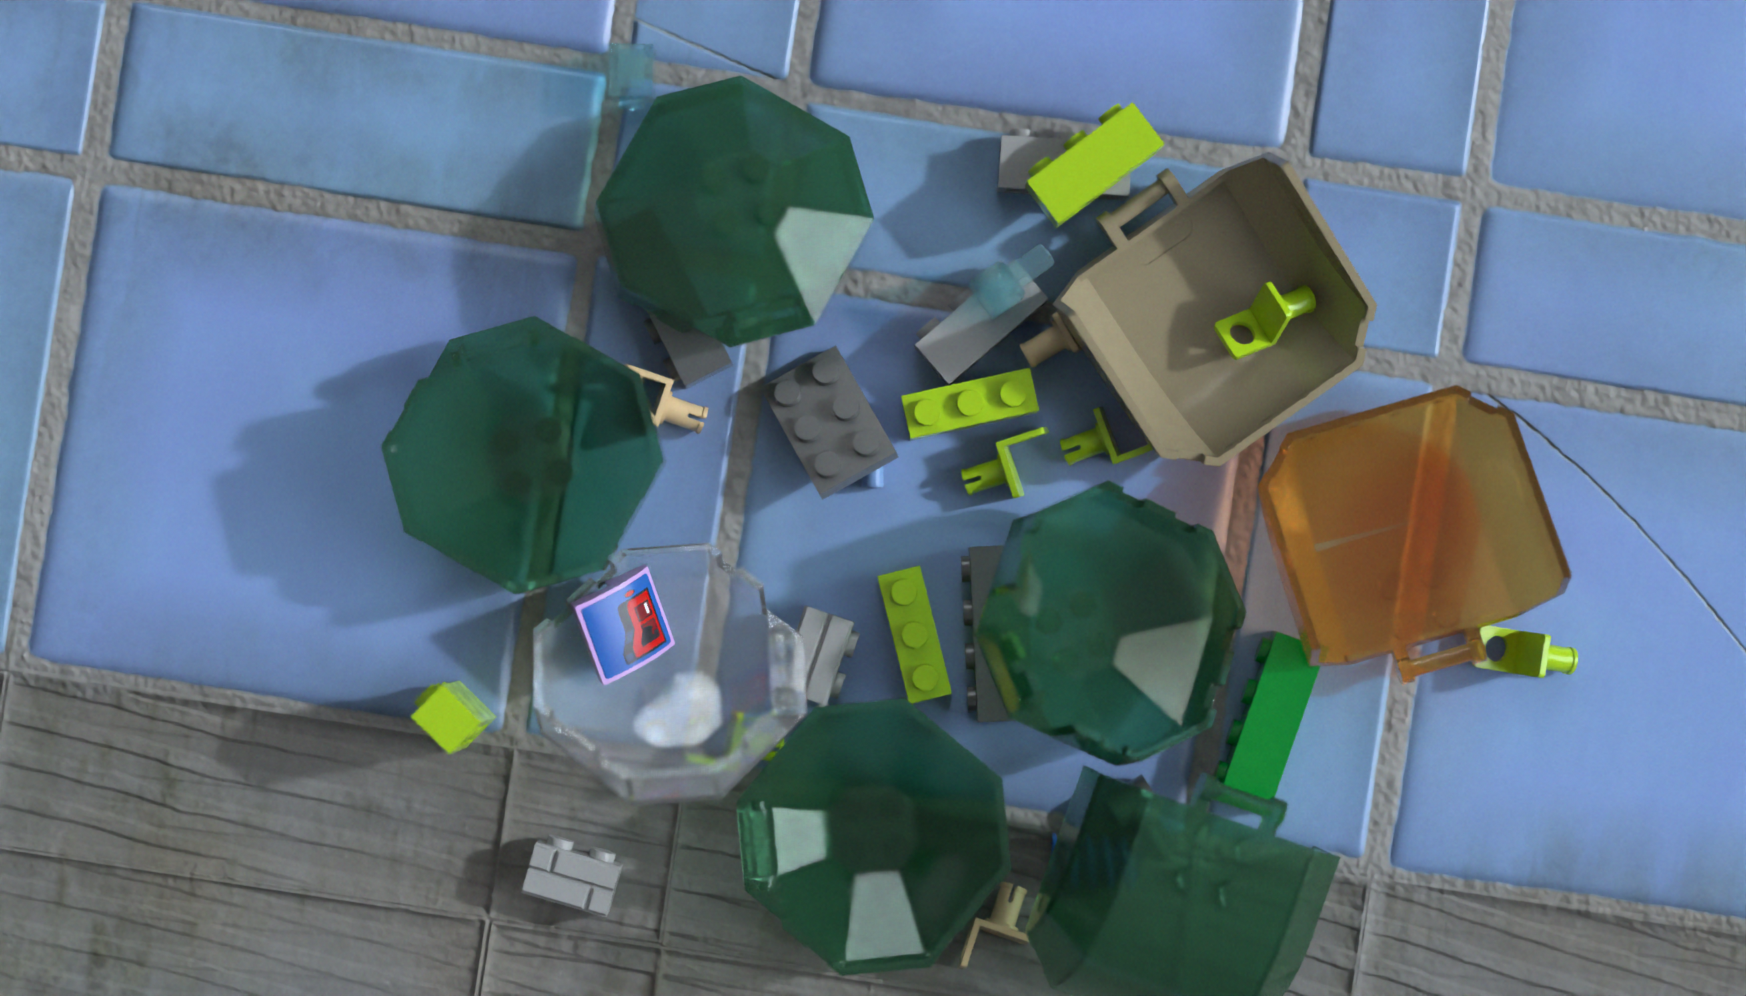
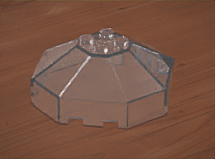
(698, 710)

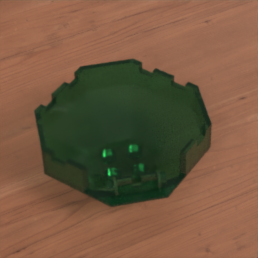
(732, 213)
(524, 455)
(1110, 624)
(873, 835)

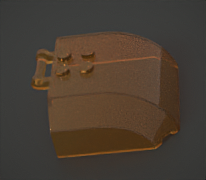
(1409, 530)

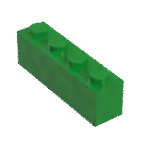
(1270, 717)

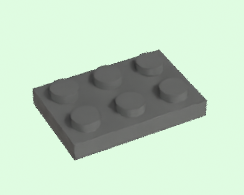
(829, 422)

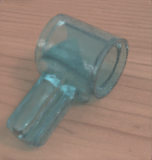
(1002, 285)

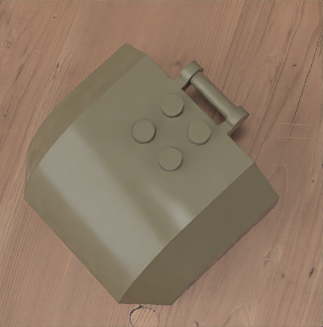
(1155, 295)

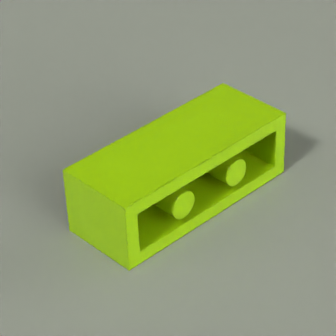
(1092, 163)
(969, 404)
(914, 634)
(452, 715)

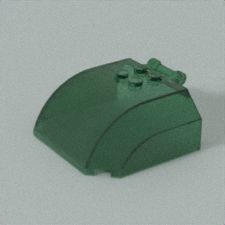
(1175, 896)

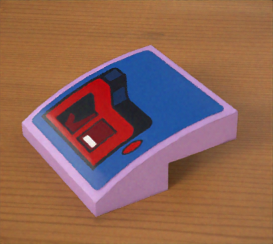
(623, 625)

